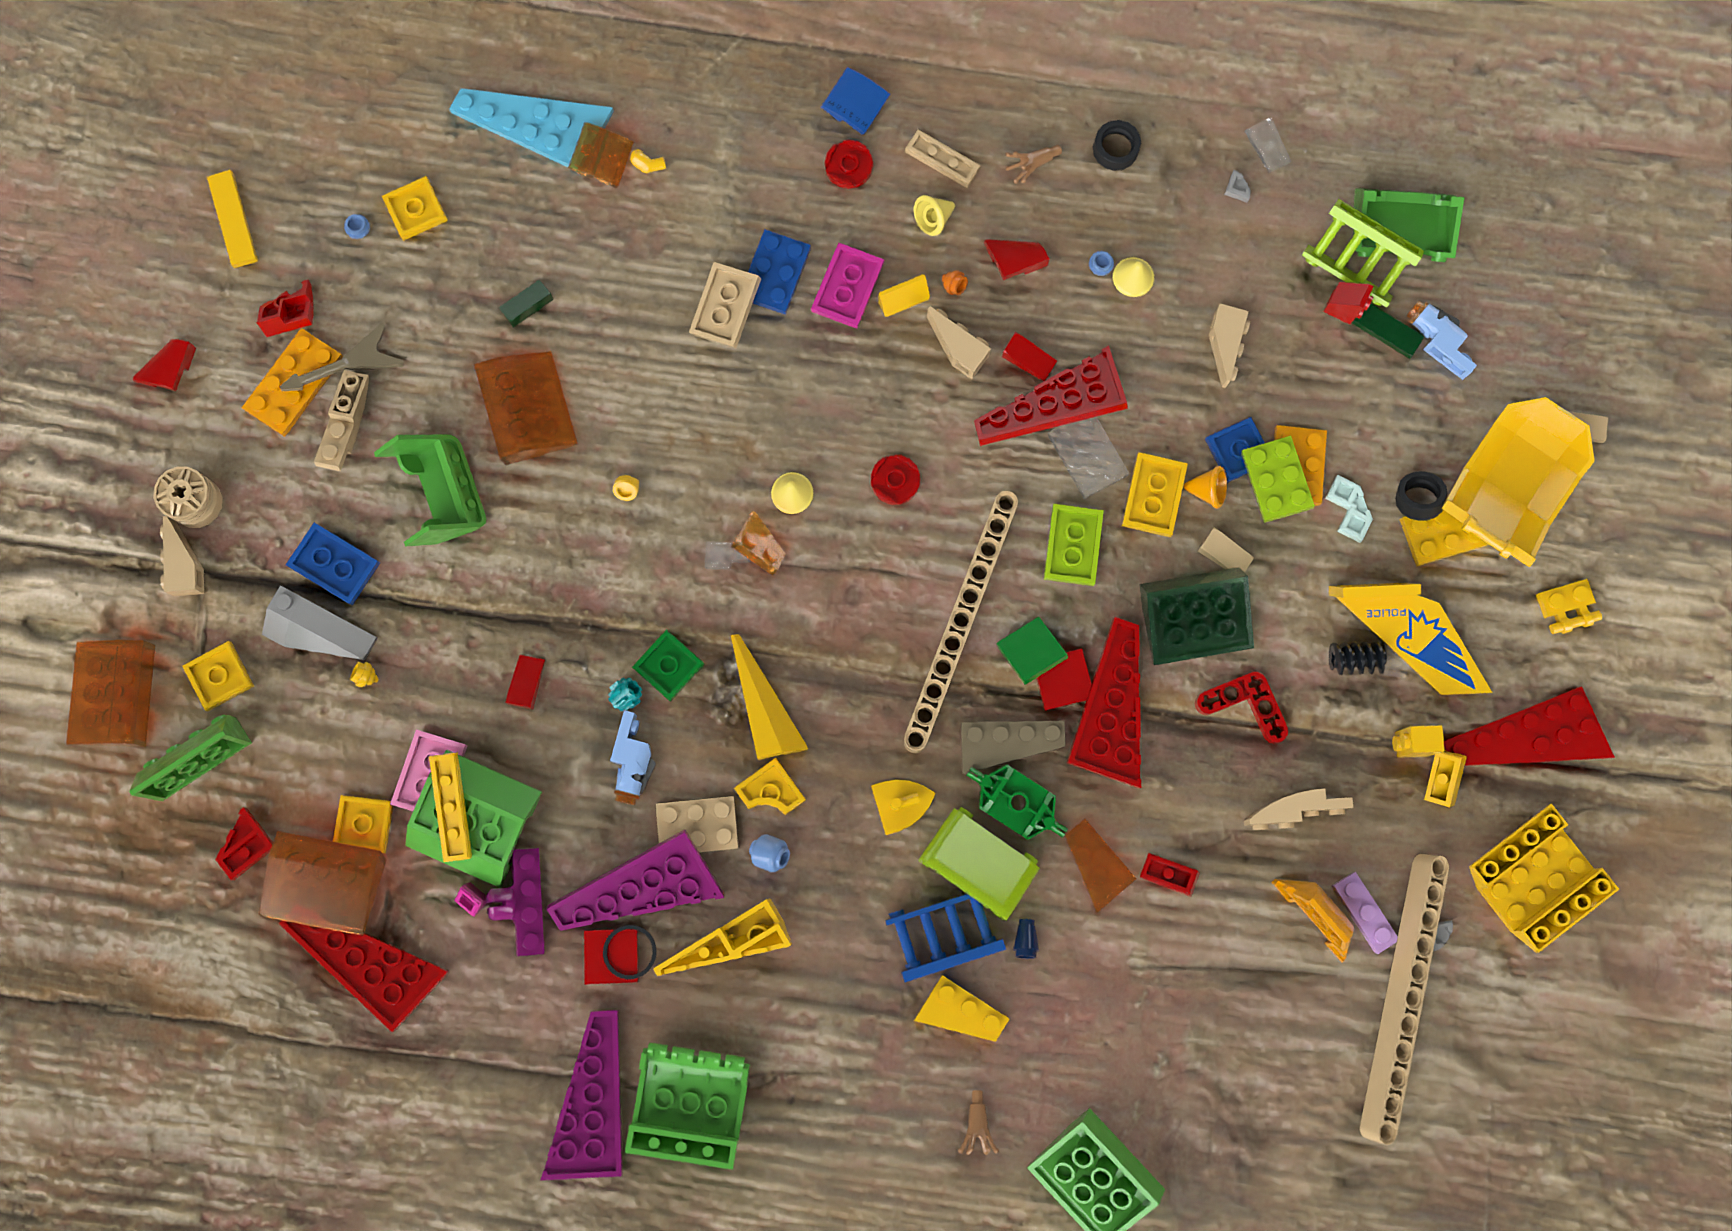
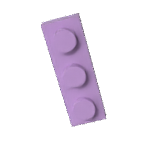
(1365, 913)

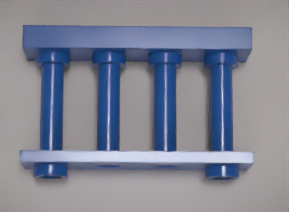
(939, 960)

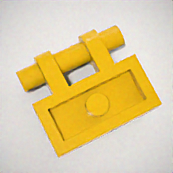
(1568, 598)

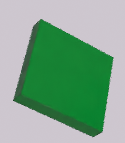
(1032, 650)
(668, 665)

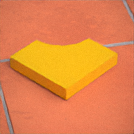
(770, 787)

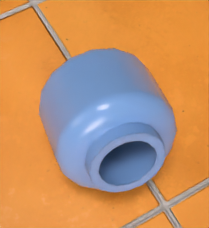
(769, 853)

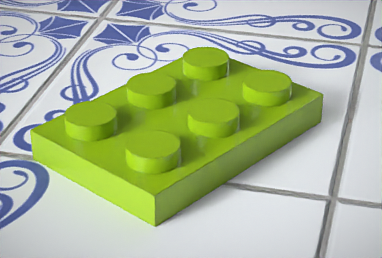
(1277, 479)
(1073, 545)

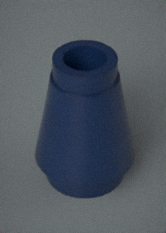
(1026, 940)

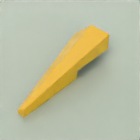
(769, 722)
(748, 934)

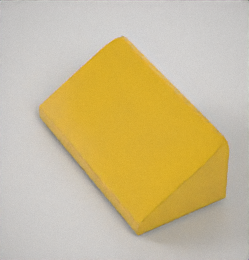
(904, 295)
(1445, 778)

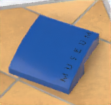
(855, 100)

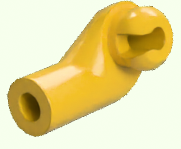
(646, 164)

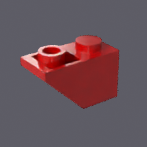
(1349, 301)

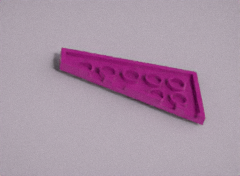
(648, 883)
(590, 1123)

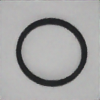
(654, 952)

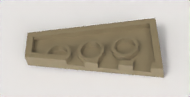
(1003, 742)

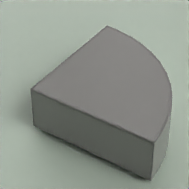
(1238, 187)
(1443, 933)

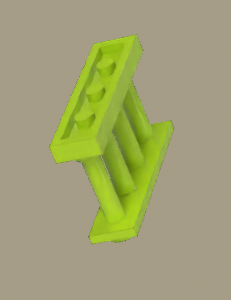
(1363, 227)

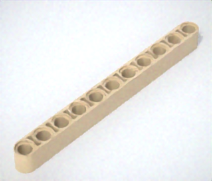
(964, 609)
(1404, 999)

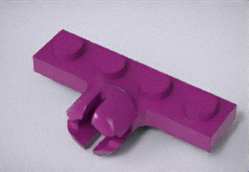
(522, 902)

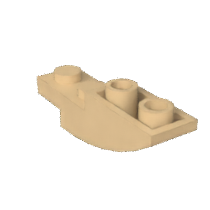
(344, 421)
(1289, 808)

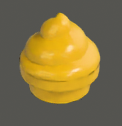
(363, 674)

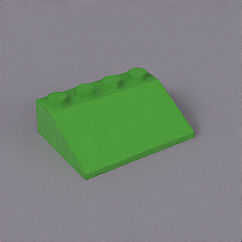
(191, 759)
(1096, 1177)

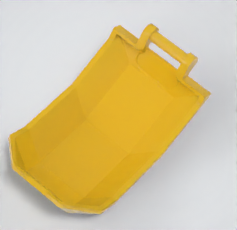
(1521, 477)

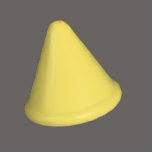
(932, 214)
(1133, 277)
(792, 493)

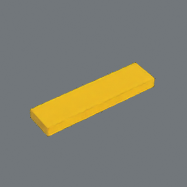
(232, 219)
(450, 807)

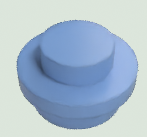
(356, 226)
(1101, 263)

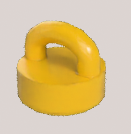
(626, 487)

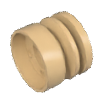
(201, 499)

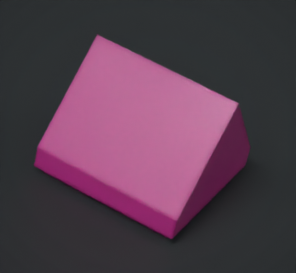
(471, 898)

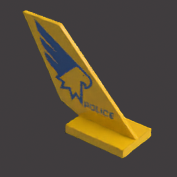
(1416, 632)

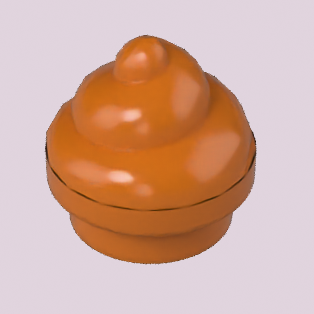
(955, 282)

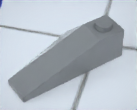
(306, 626)

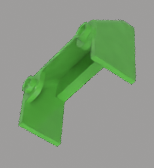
(445, 482)

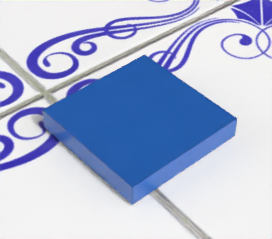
(1228, 444)

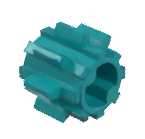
(625, 694)

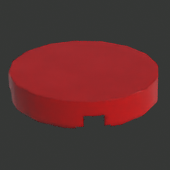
(848, 164)
(895, 479)

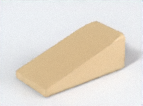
(1225, 551)

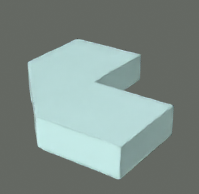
(1351, 498)

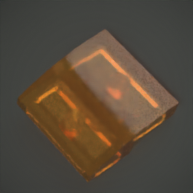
(601, 154)

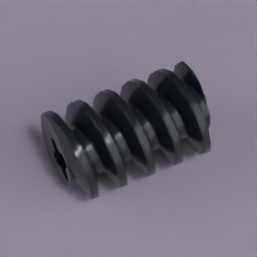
(1358, 656)

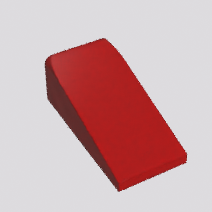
(1028, 357)
(525, 682)
(1170, 874)

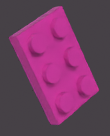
(847, 285)

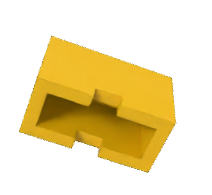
(1418, 741)

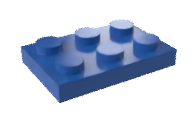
(780, 265)
(333, 563)

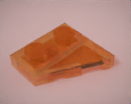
(759, 544)

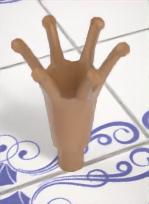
(1032, 160)
(978, 1126)

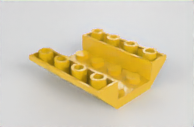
(1540, 880)

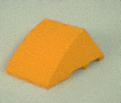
(1321, 911)

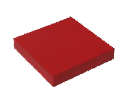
(1066, 682)
(621, 953)

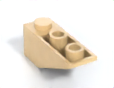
(1225, 338)
(961, 348)
(182, 569)

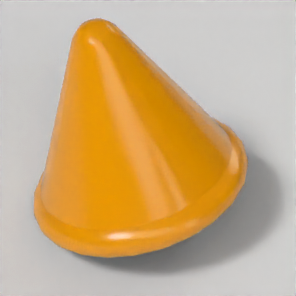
(1209, 486)

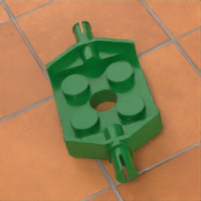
(996, 796)

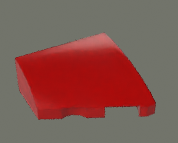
(1016, 256)
(287, 311)
(167, 365)

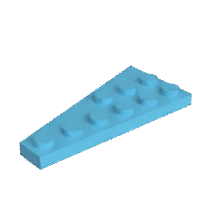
(534, 123)

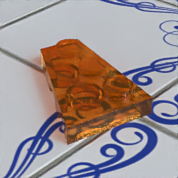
(1099, 866)

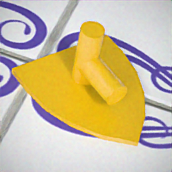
(901, 803)

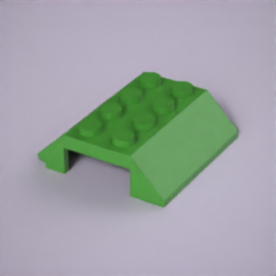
(688, 1106)

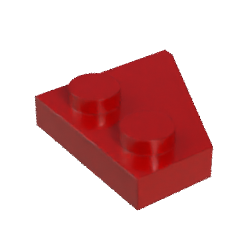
(243, 846)

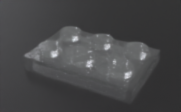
(1088, 455)

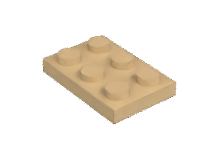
(725, 305)
(707, 821)

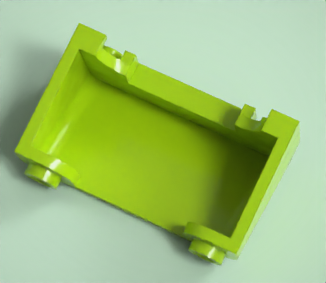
(980, 863)

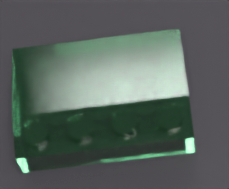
(1197, 615)

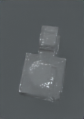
(720, 555)

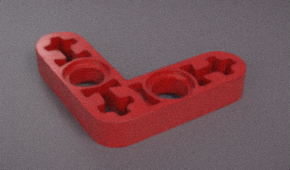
(1247, 693)

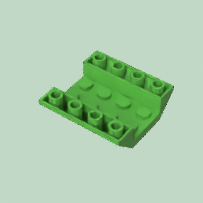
(495, 818)

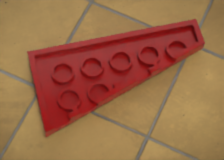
(1065, 398)
(1111, 719)
(1546, 732)
(374, 972)

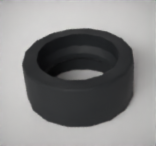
(1122, 128)
(1424, 480)

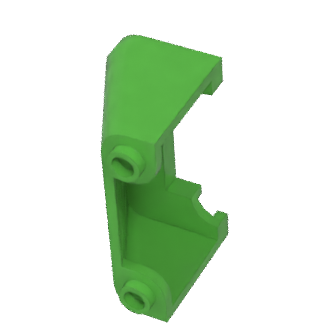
(1419, 217)

